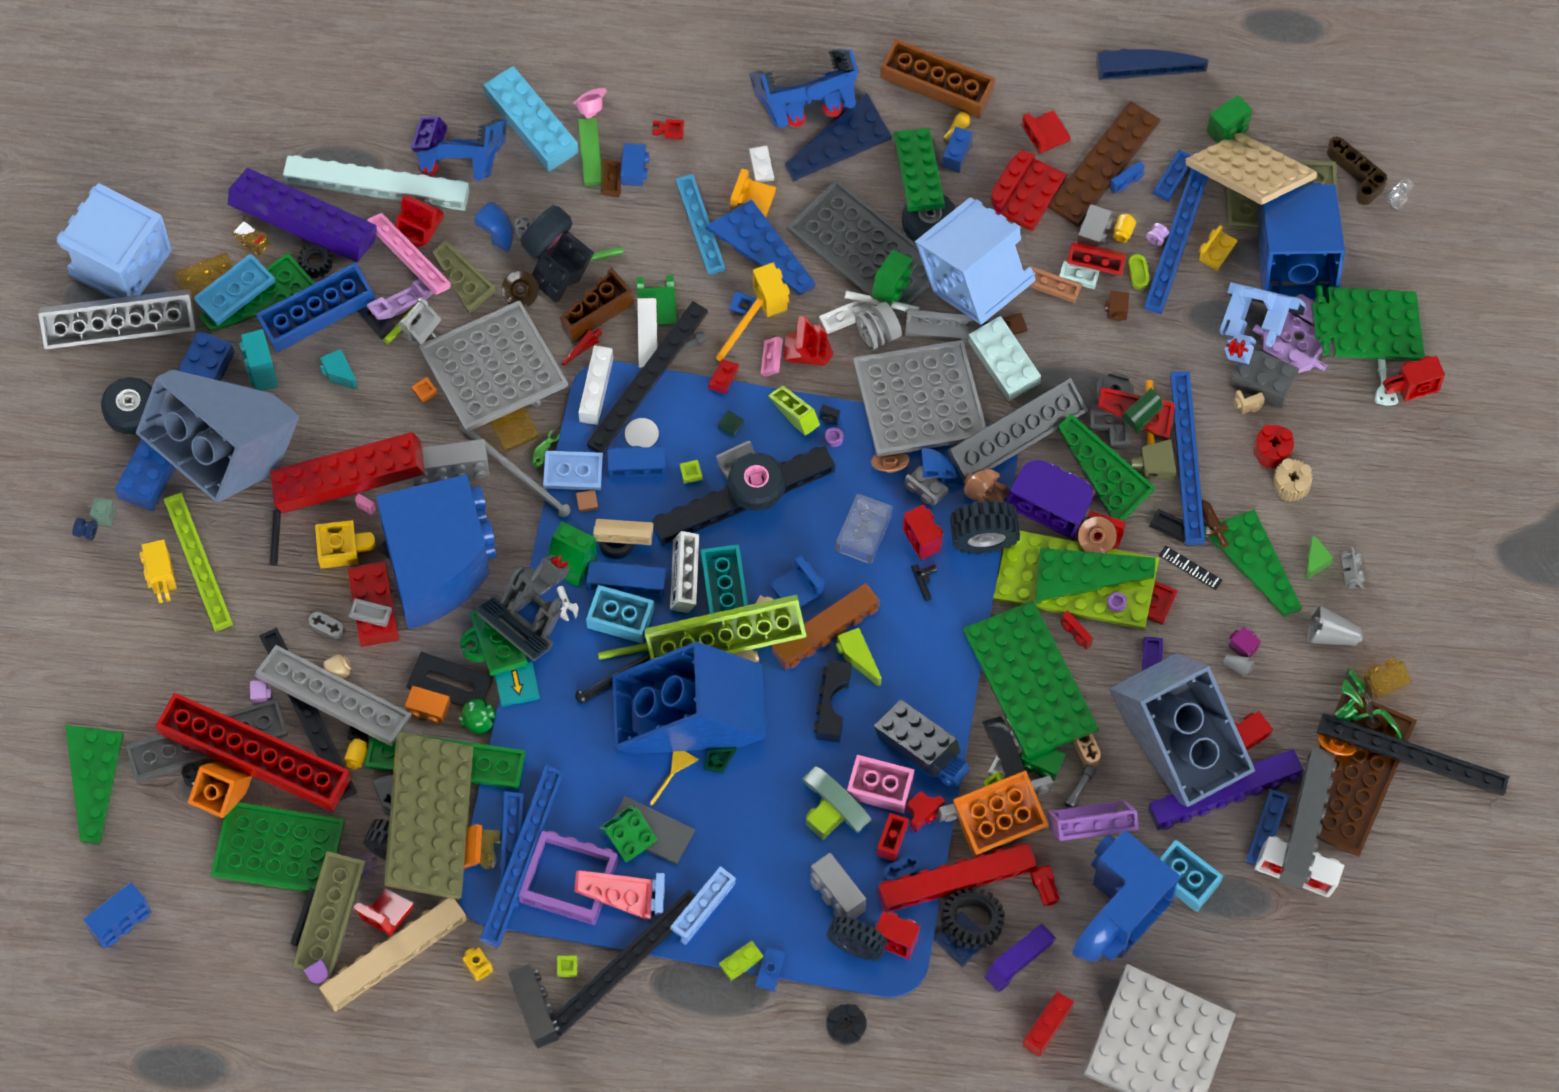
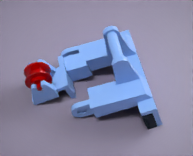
(1234, 326)

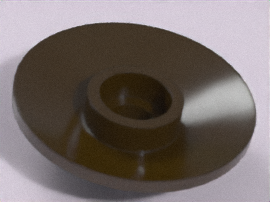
(511, 284)

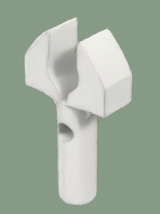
(566, 604)

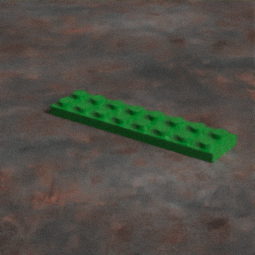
(490, 763)

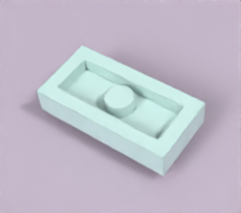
(1082, 275)

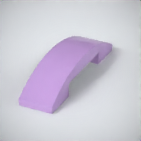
(399, 302)

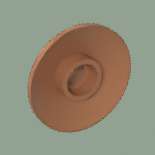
(890, 463)
(1092, 526)

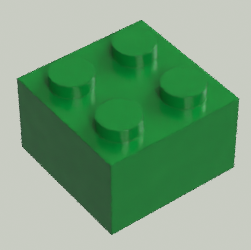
(1229, 120)
(892, 278)

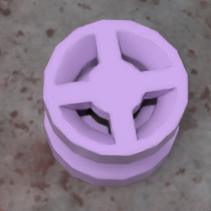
(1157, 234)

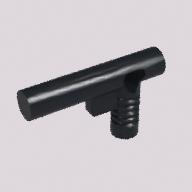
(923, 579)

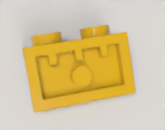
(1217, 248)

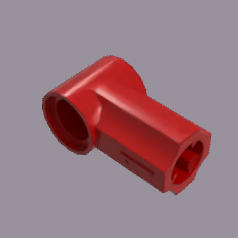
(1044, 881)

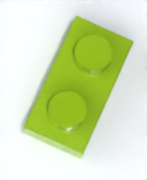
(741, 960)

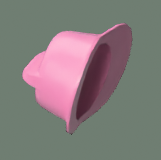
(590, 102)

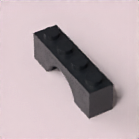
(837, 679)

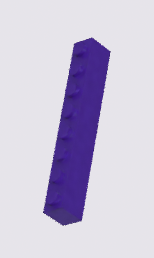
(1267, 774)

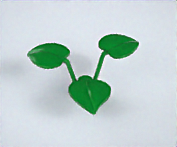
(1349, 710)

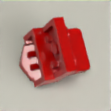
(418, 220)
(807, 344)

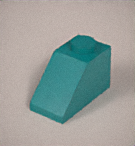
(337, 369)

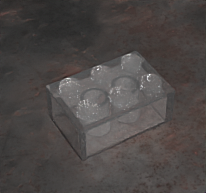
(864, 528)

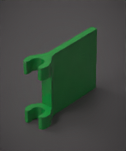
(664, 300)

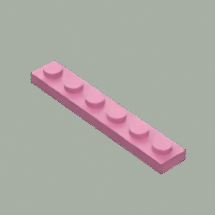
(409, 254)

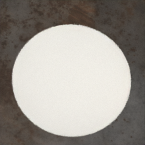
(641, 433)

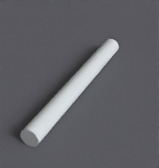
(867, 299)

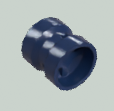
(85, 529)

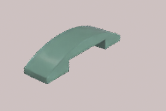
(838, 798)

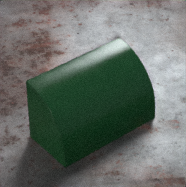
(1143, 410)

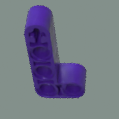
(1019, 956)

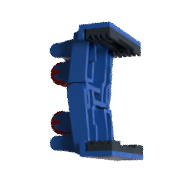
(832, 90)

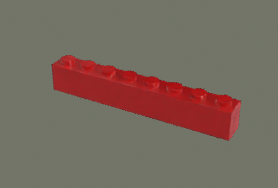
(948, 879)

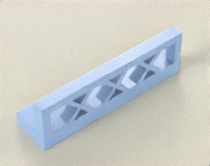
(703, 904)

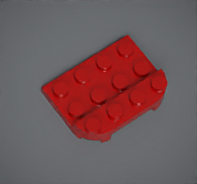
(1026, 190)

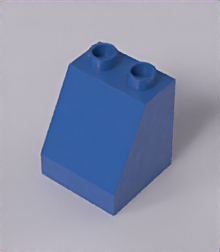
(1301, 240)

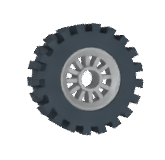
(984, 527)

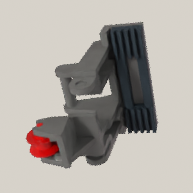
(520, 591)

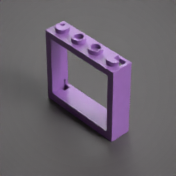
(1092, 820)
(557, 906)

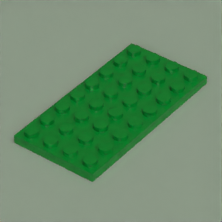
(1030, 680)

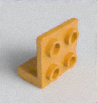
(748, 189)

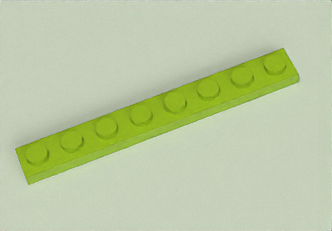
(198, 562)

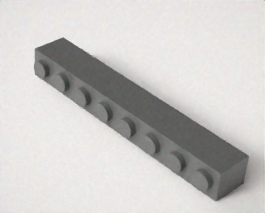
(1307, 818)

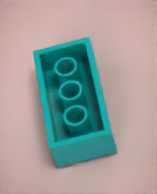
(723, 578)

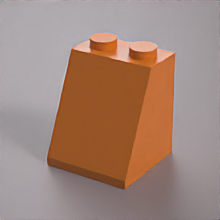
(218, 788)

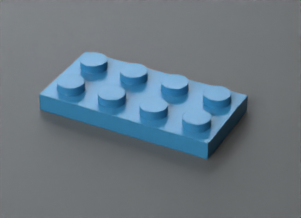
(234, 289)

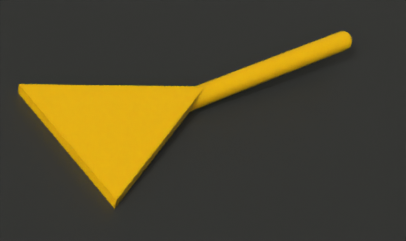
(679, 761)

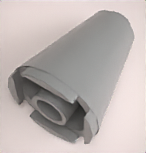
(1332, 629)

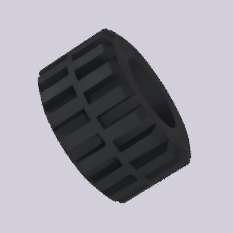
(377, 837)

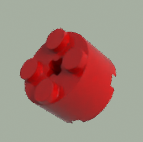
(1273, 445)

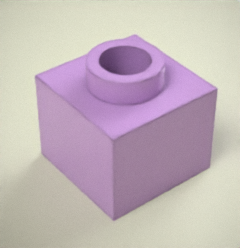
(259, 692)

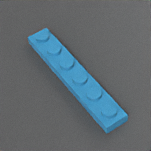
(698, 221)

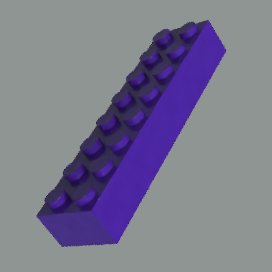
(302, 215)

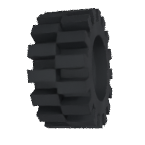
(321, 268)

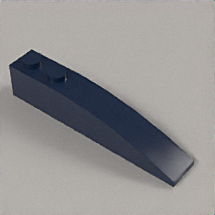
(1145, 63)

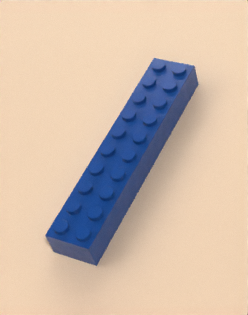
(148, 470)

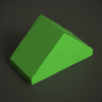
(1318, 558)

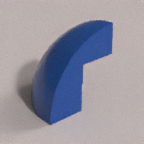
(496, 221)
(938, 466)

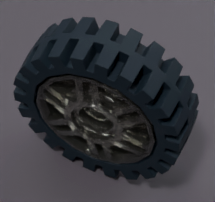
(856, 938)

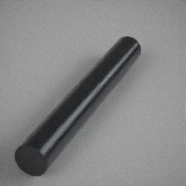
(275, 537)
(302, 919)

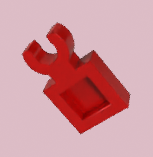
(671, 129)

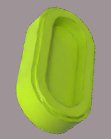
(1138, 272)

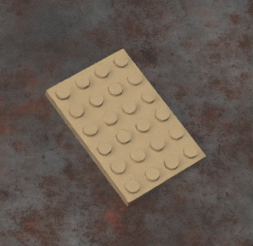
(1251, 168)

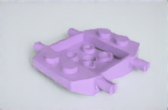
(1296, 352)

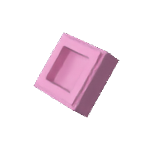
(365, 504)

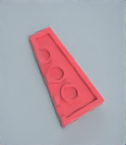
(621, 892)

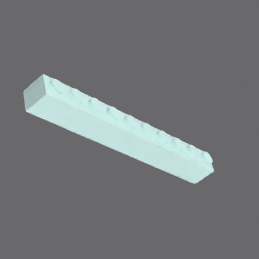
(375, 182)

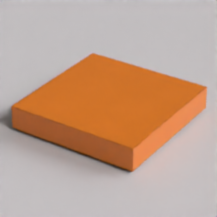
(473, 846)

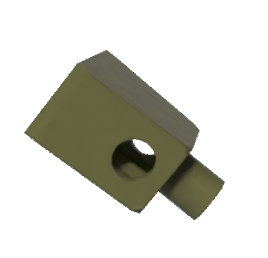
(1156, 461)

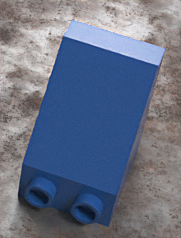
(689, 702)

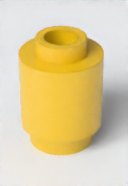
(1124, 228)
(355, 754)

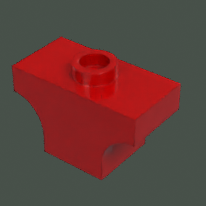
(923, 810)

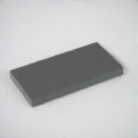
(671, 835)

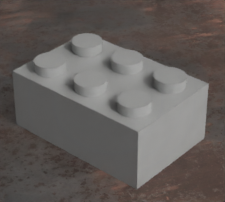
(837, 888)

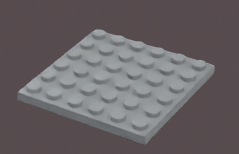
(493, 366)
(919, 397)
(1158, 1037)

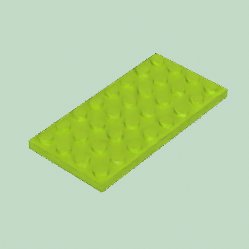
(1019, 578)

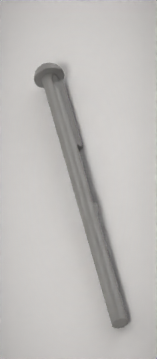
(564, 510)

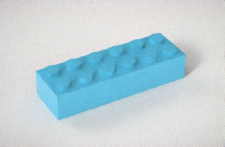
(530, 118)

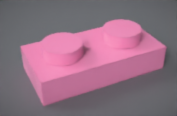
(771, 356)

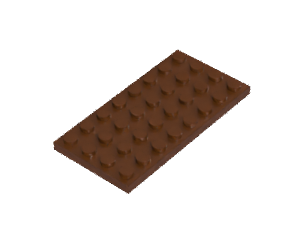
(1359, 783)

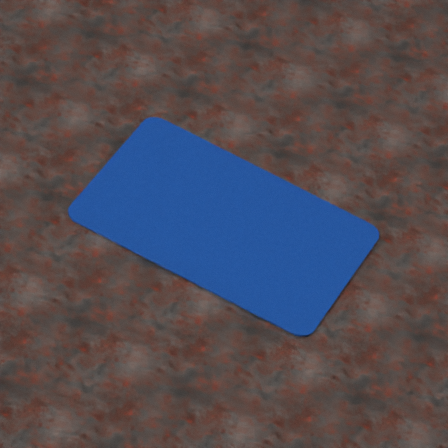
(758, 807)

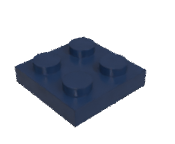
(959, 954)

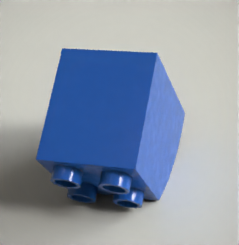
(436, 545)

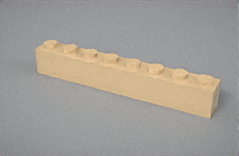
(393, 953)

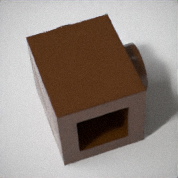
(1117, 305)

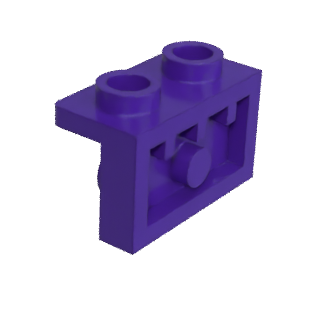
(428, 133)

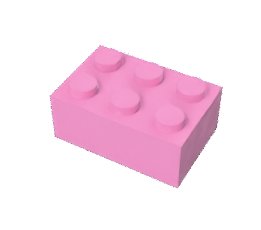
(880, 783)

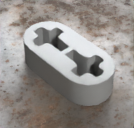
(324, 629)

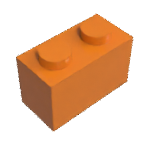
(427, 705)

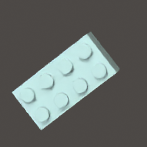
(1004, 358)

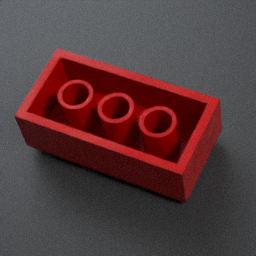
(372, 585)

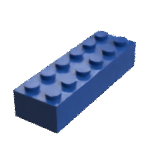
(316, 307)

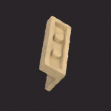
(623, 531)

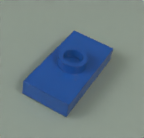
(770, 969)

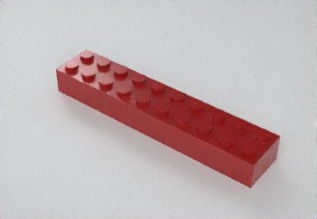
(253, 752)

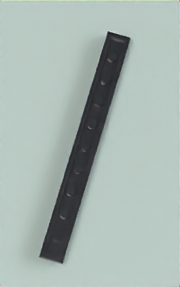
(647, 378)
(310, 717)
(1413, 754)
(620, 966)

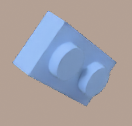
(658, 886)

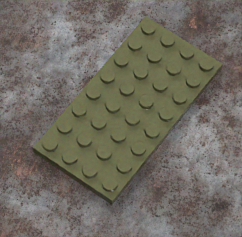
(428, 816)

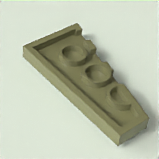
(464, 277)

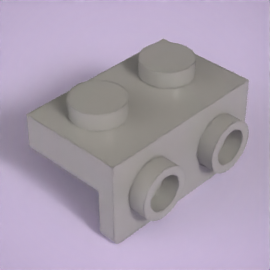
(727, 458)

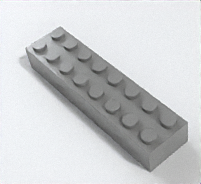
(117, 319)

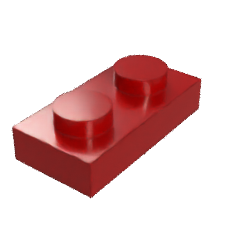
(723, 376)
(1080, 634)

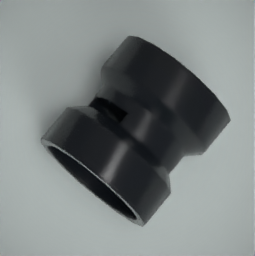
(190, 770)

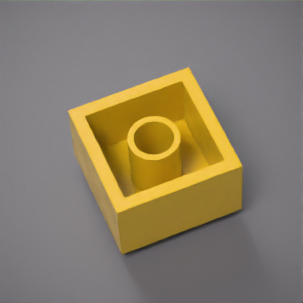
(770, 289)

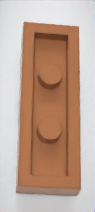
(1055, 285)

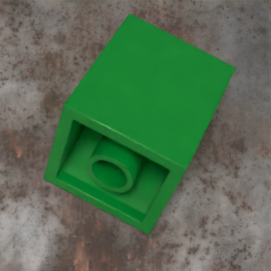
(576, 548)

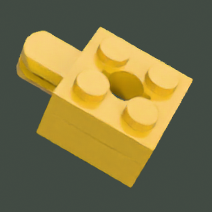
(343, 537)
(158, 568)

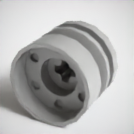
(879, 325)

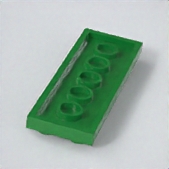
(918, 170)

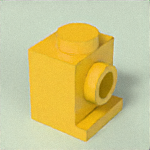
(479, 969)

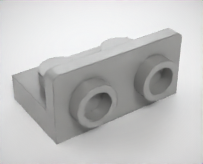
(928, 489)

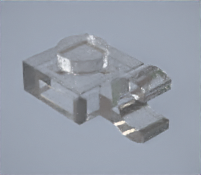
(1397, 195)

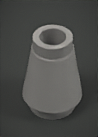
(1240, 664)

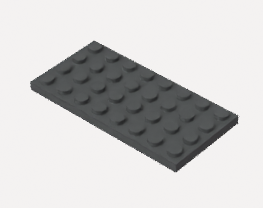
(856, 240)

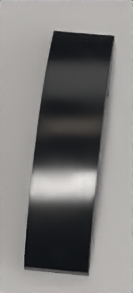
(1004, 746)

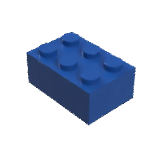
(117, 915)

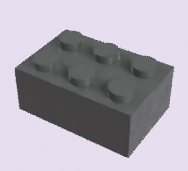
(1267, 376)

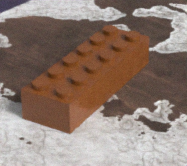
(937, 78)

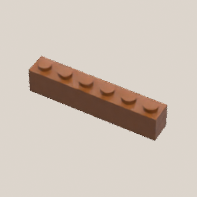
(827, 626)

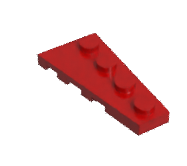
(1119, 402)

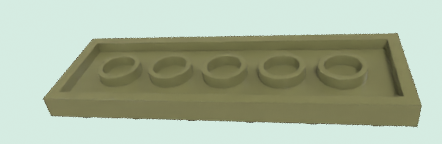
(329, 912)

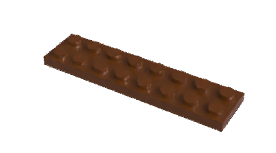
(1104, 163)

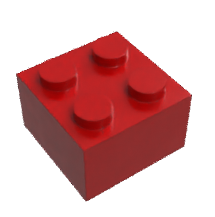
(922, 532)
(900, 934)

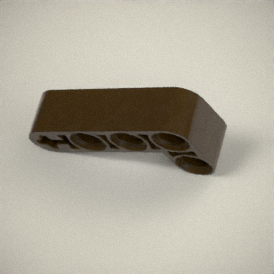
(1339, 151)

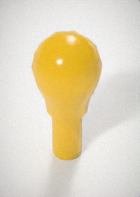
(961, 120)

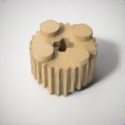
(1292, 480)

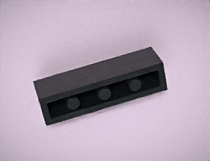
(534, 1005)

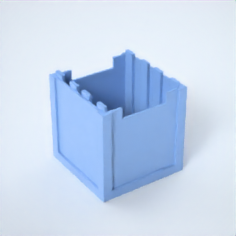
(114, 243)
(974, 260)

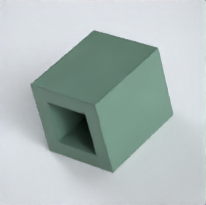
(103, 512)

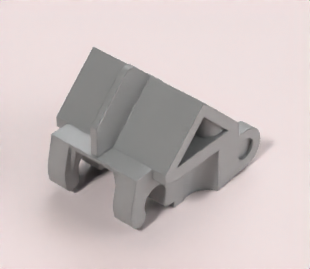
(426, 323)

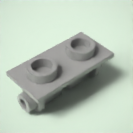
(1352, 561)

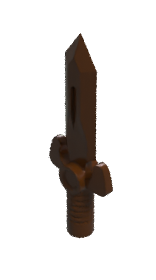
(1214, 523)

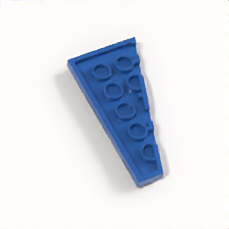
(759, 242)

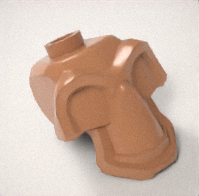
(985, 486)

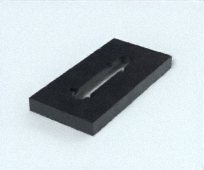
(458, 696)

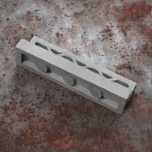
(940, 326)

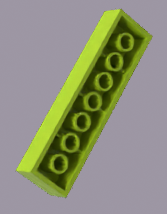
(732, 629)

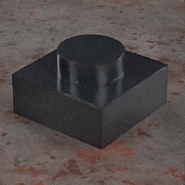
(829, 415)

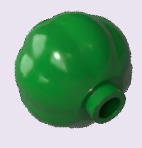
(477, 716)

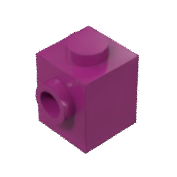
(1244, 642)

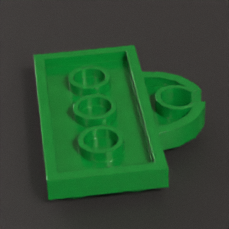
(490, 647)

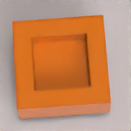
(424, 390)

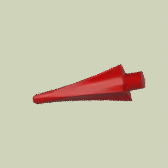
(589, 340)

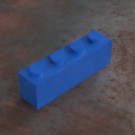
(627, 578)

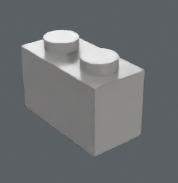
(1094, 226)

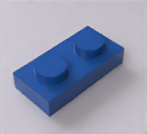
(1123, 180)

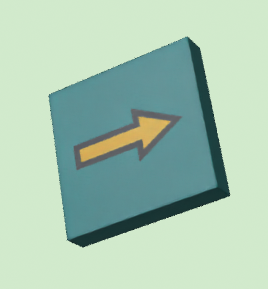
(517, 685)

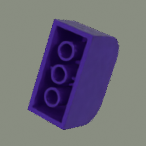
(1051, 497)

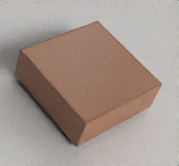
(587, 501)

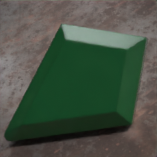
(718, 759)

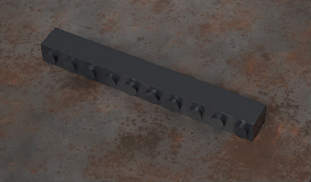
(720, 505)

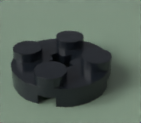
(840, 1033)

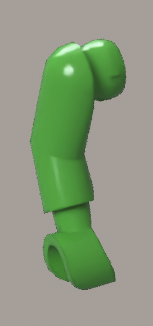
(540, 451)

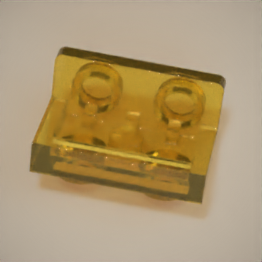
(1387, 677)

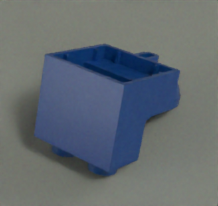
(1139, 893)

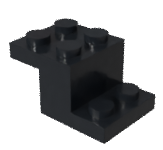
(562, 266)

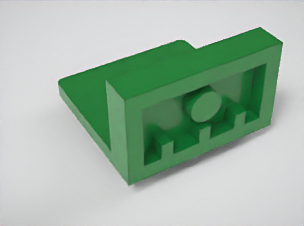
(629, 833)

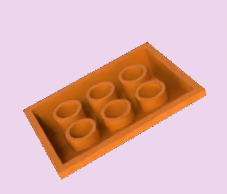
(999, 813)

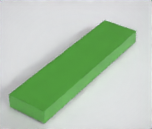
(590, 151)

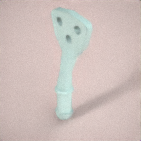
(1380, 393)

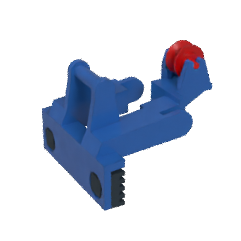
(480, 150)

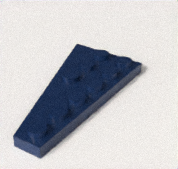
(848, 135)

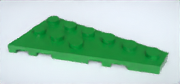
(289, 280)
(1112, 478)
(1256, 559)
(1083, 572)
(93, 769)

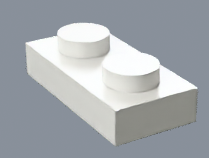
(761, 164)

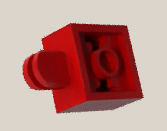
(1416, 378)

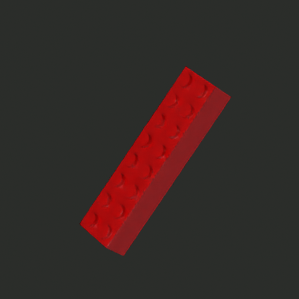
(347, 472)

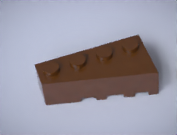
(597, 306)

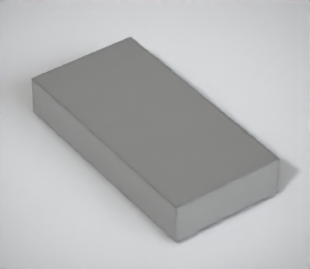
(370, 612)

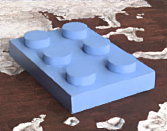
(573, 470)

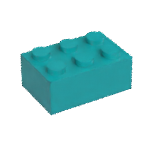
(258, 360)

